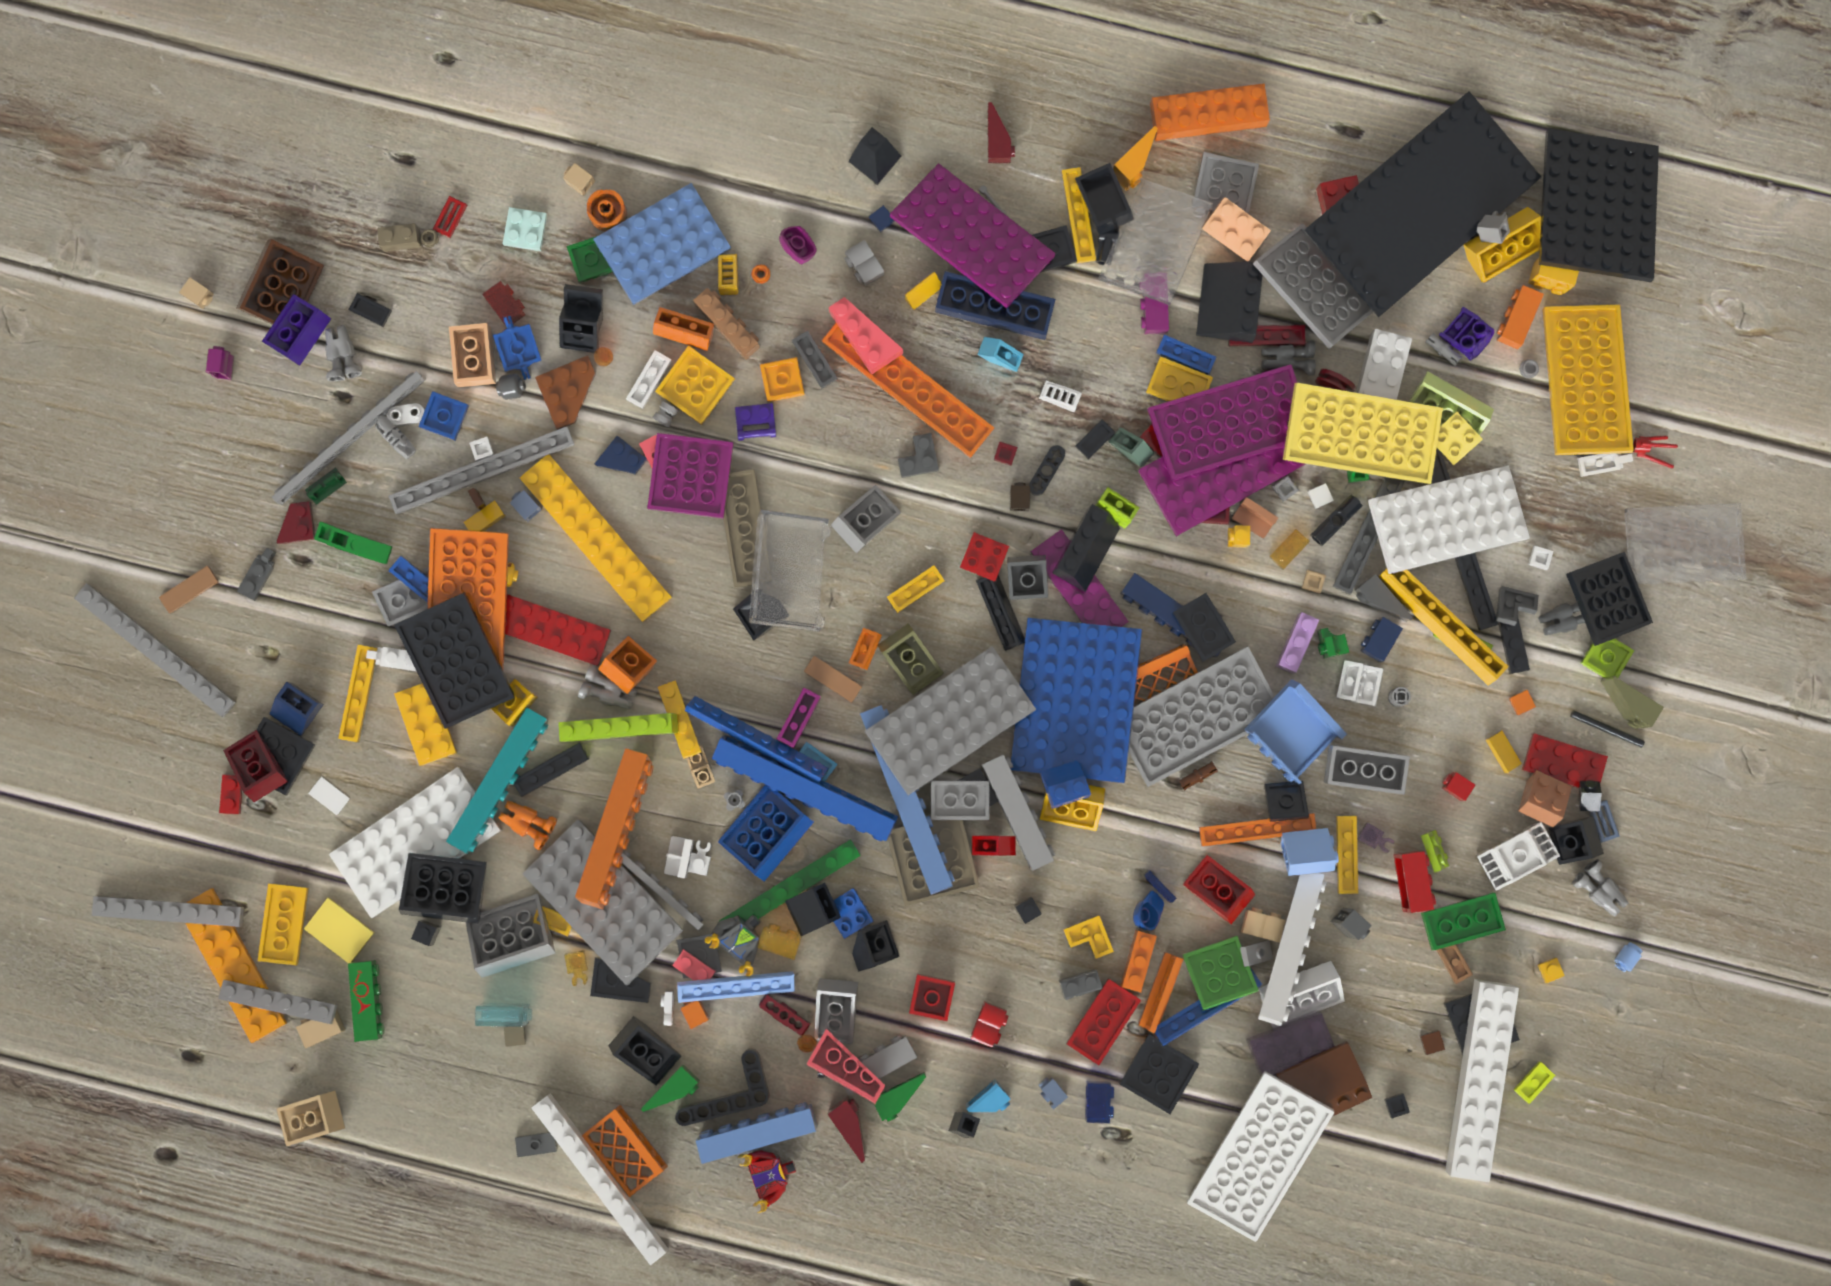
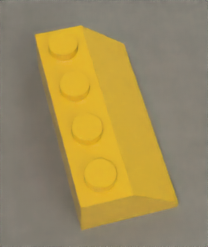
(1521, 242)

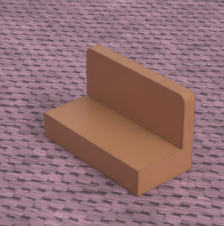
(1255, 516)

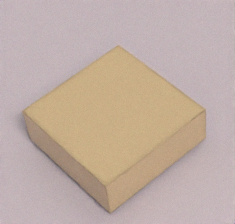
(1313, 581)

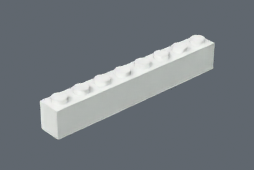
(1291, 947)

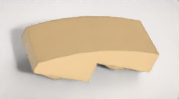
(700, 769)

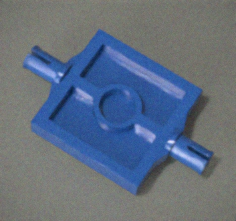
(517, 347)

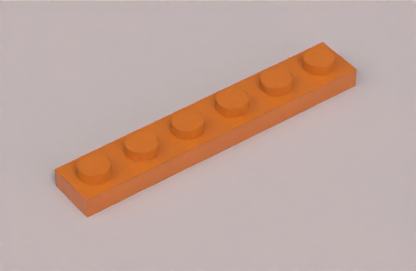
(1252, 830)

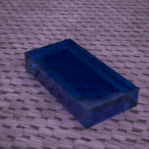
(1156, 883)

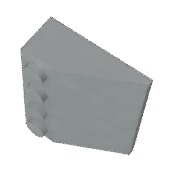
(509, 936)

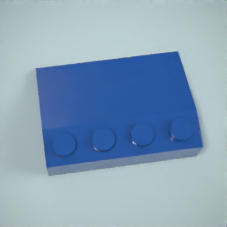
(765, 832)

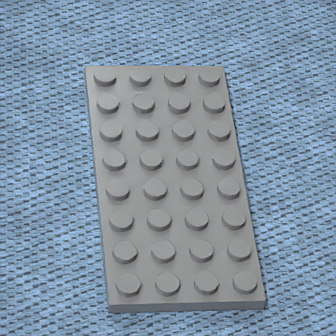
(1197, 716)
(950, 720)
(627, 930)

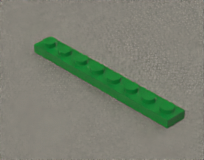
(798, 882)

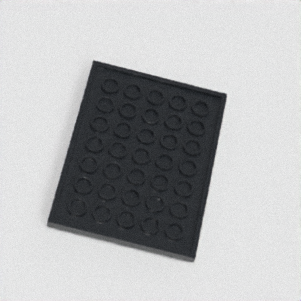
(1599, 205)

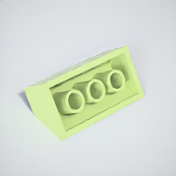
(1439, 393)

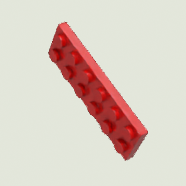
(555, 630)

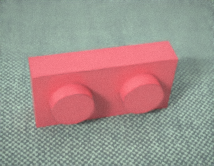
(693, 967)

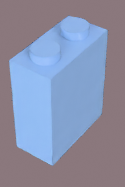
(1308, 851)

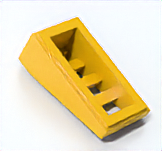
(729, 286)

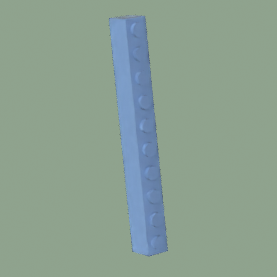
(914, 820)

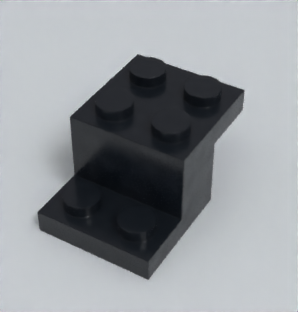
(581, 318)

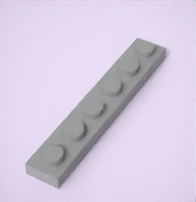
(665, 893)
(277, 1002)

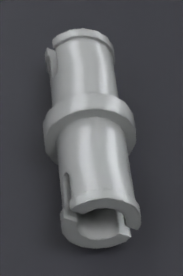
(1444, 349)

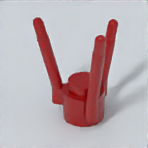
(1643, 444)

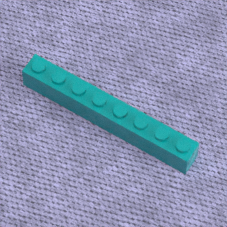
(497, 780)

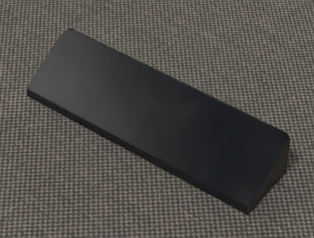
(1001, 612)

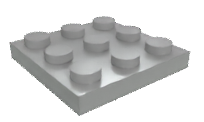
(1226, 178)

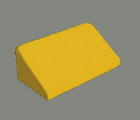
(923, 291)
(485, 517)
(1503, 752)

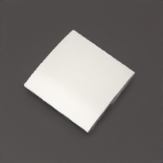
(1360, 683)

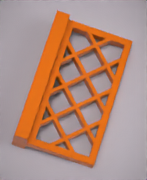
(1161, 661)
(1160, 992)
(636, 1139)

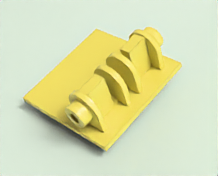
(1456, 438)

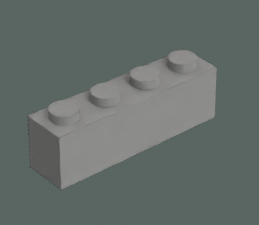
(888, 1058)

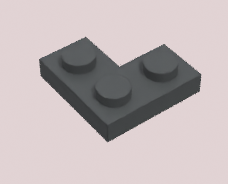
(924, 460)
(1512, 601)

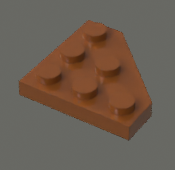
(566, 390)

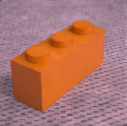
(1519, 316)
(683, 328)
(1138, 961)

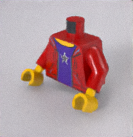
(768, 1176)

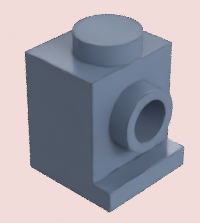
(1052, 1092)

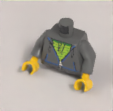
(738, 939)

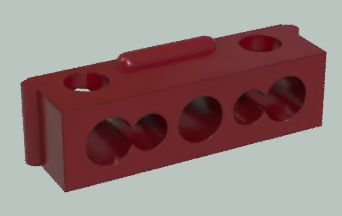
(791, 1014)

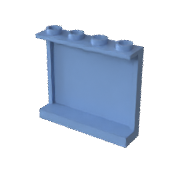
(1293, 730)

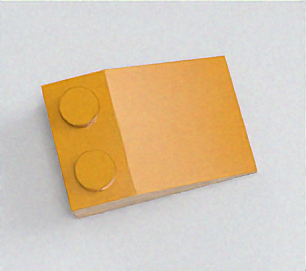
(1131, 165)

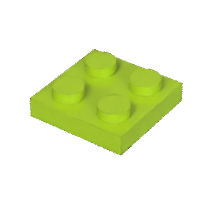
(1607, 658)

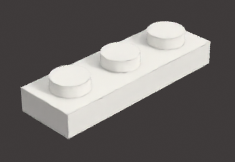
(648, 379)

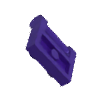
(755, 415)

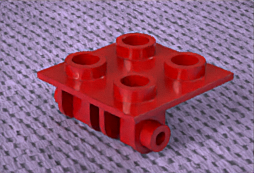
(984, 556)

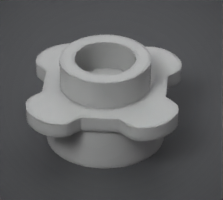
(729, 799)

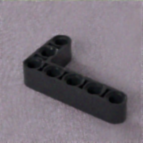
(730, 1099)

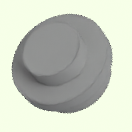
(1529, 368)

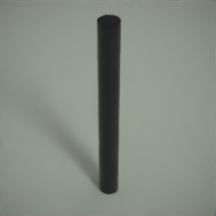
(1608, 729)

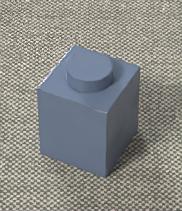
(525, 505)

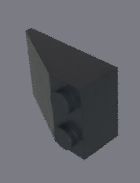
(644, 1051)

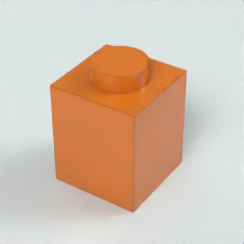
(694, 1013)

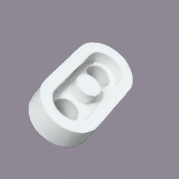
(405, 414)

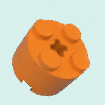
(607, 200)

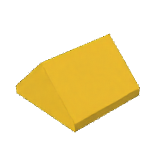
(514, 708)

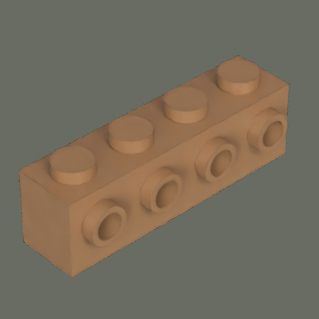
(726, 323)

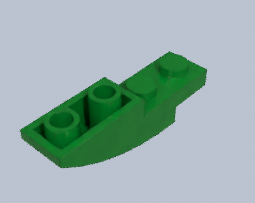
(353, 543)

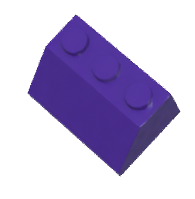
(296, 329)

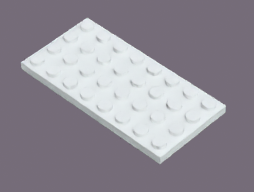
(1448, 519)
(378, 856)
(1260, 1156)

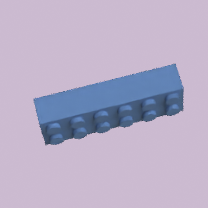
(756, 1133)

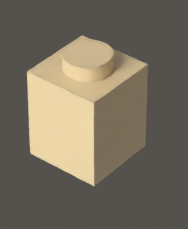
(578, 179)
(196, 293)

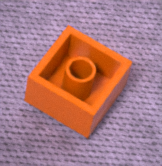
(627, 665)

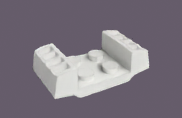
(1518, 856)

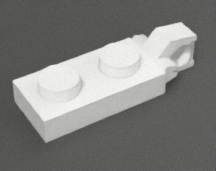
(1602, 463)
(391, 658)

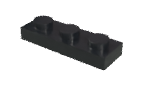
(1514, 647)

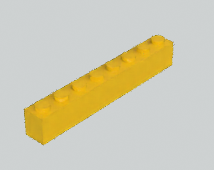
(1444, 625)

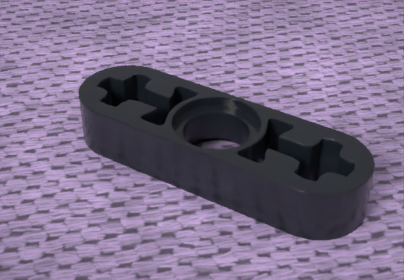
(1058, 461)

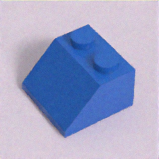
(1065, 784)

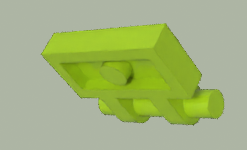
(1435, 851)

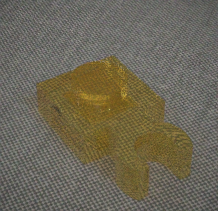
(576, 964)

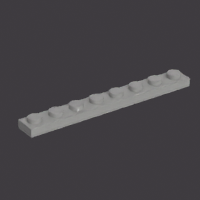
(167, 911)

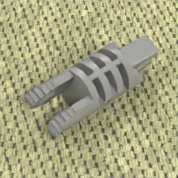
(395, 437)

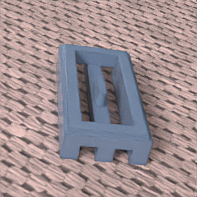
(1604, 803)

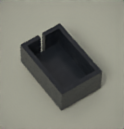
(1104, 198)

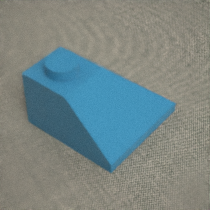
(989, 1099)

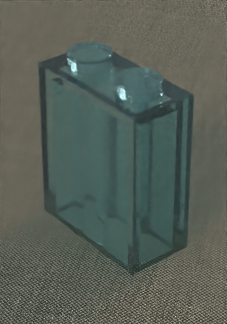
(502, 1014)

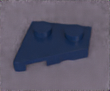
(621, 457)

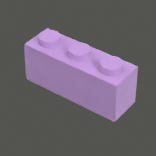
(1297, 643)

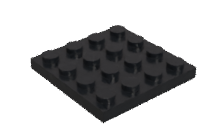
(1609, 598)

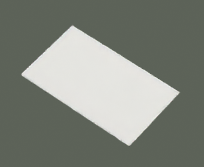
(329, 796)

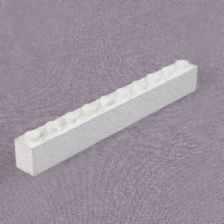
(600, 1179)

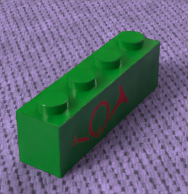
(365, 1000)

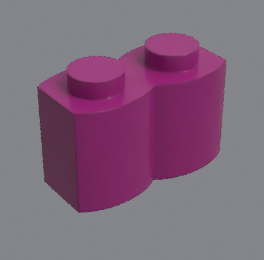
(219, 363)

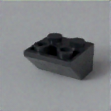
(813, 909)

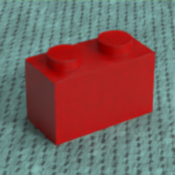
(994, 845)

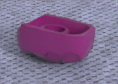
(797, 244)

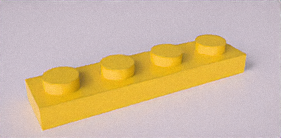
(674, 703)
(1347, 854)

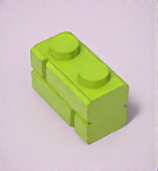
(1117, 506)

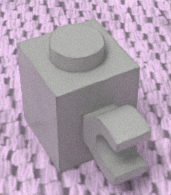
(1493, 228)

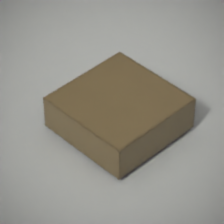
(514, 1036)

